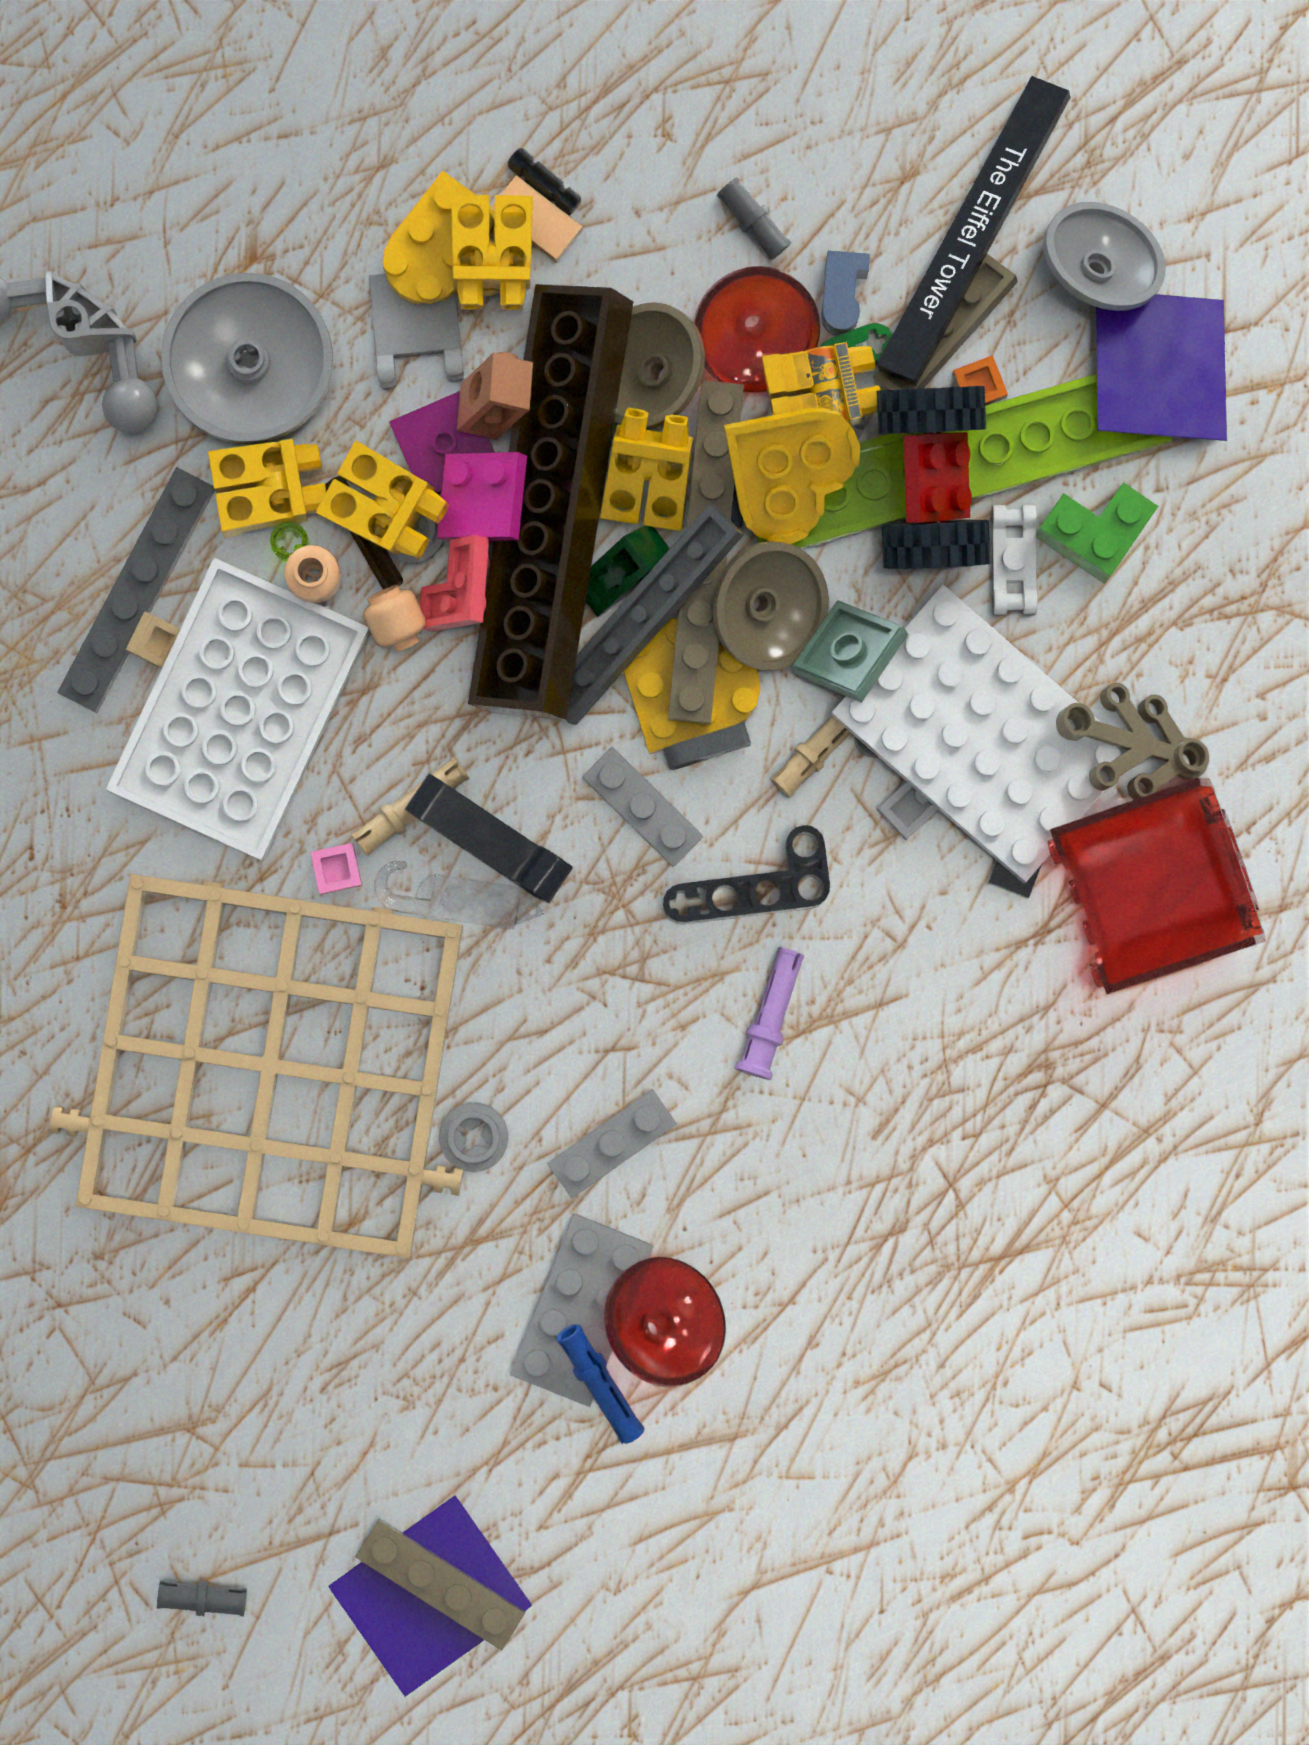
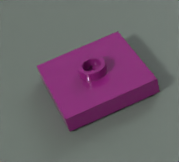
(430, 434)

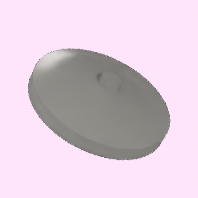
(247, 358)

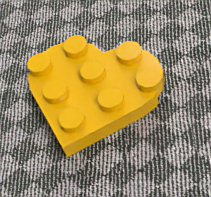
(420, 249)
(787, 468)
(650, 689)

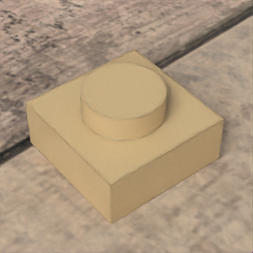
(153, 639)

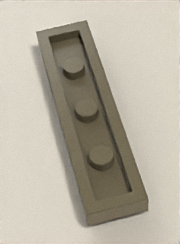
(983, 295)
(440, 1584)

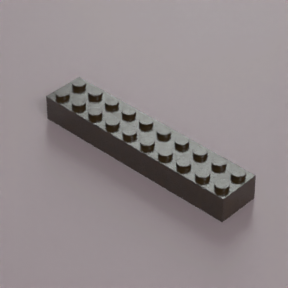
(543, 578)

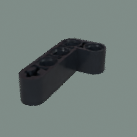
(489, 839)
(745, 887)

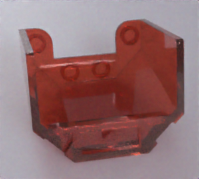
(1159, 884)

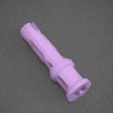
(765, 1033)

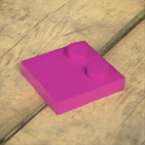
(483, 495)

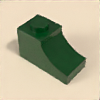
(623, 568)

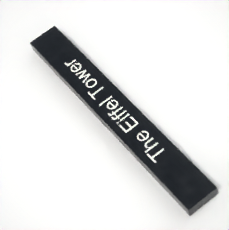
(973, 230)

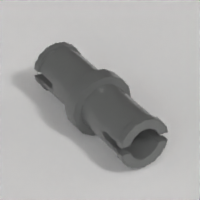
(753, 218)
(201, 1598)

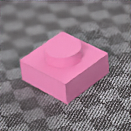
(336, 868)

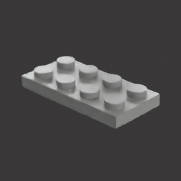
(575, 1294)

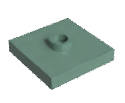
(849, 651)

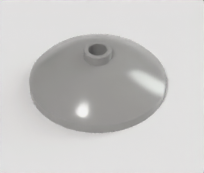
(1104, 256)

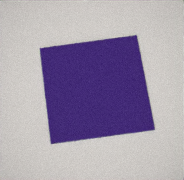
(1163, 368)
(404, 1630)

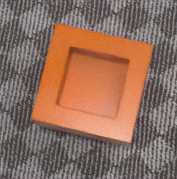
(982, 373)

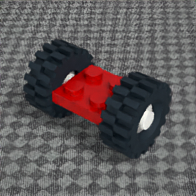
(935, 477)

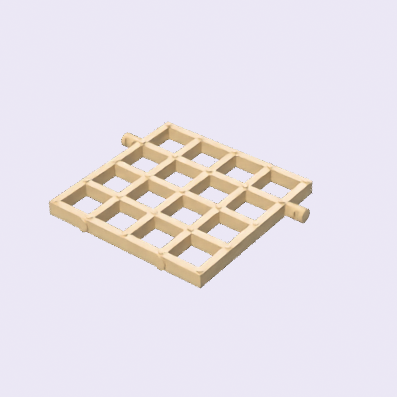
(269, 1065)

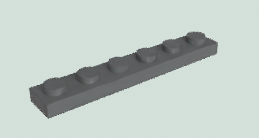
(136, 589)
(650, 607)

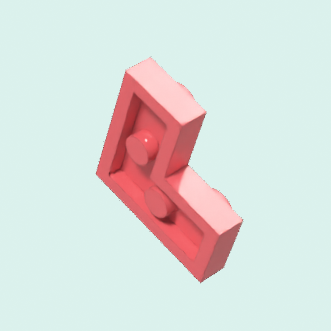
(461, 598)

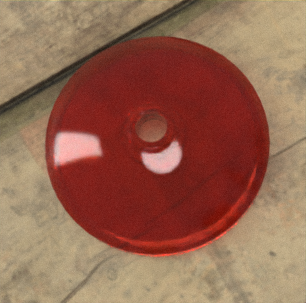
(785, 324)
(685, 1315)

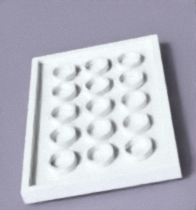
(238, 709)
(978, 734)

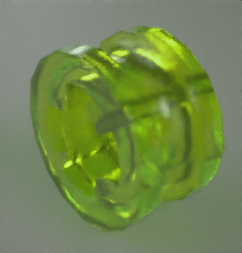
(279, 533)

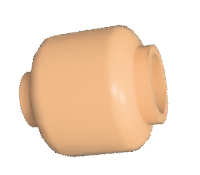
(302, 564)
(394, 618)

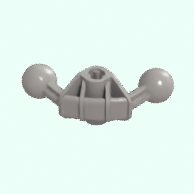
(90, 329)

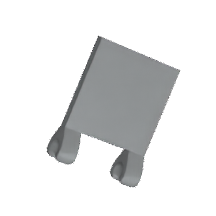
(412, 330)

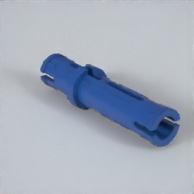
(592, 1370)

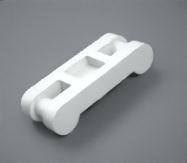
(1014, 559)

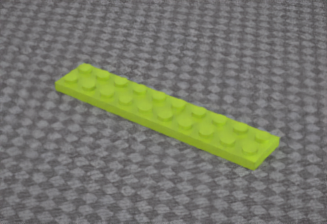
(1022, 444)

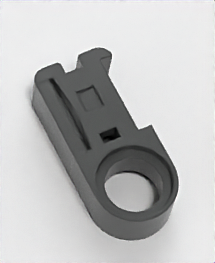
(707, 746)

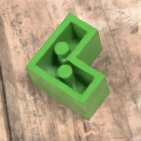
(1096, 541)

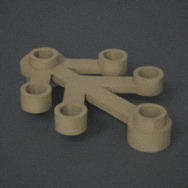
(1136, 740)

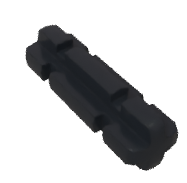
(544, 181)

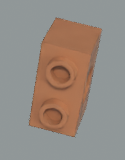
(495, 395)

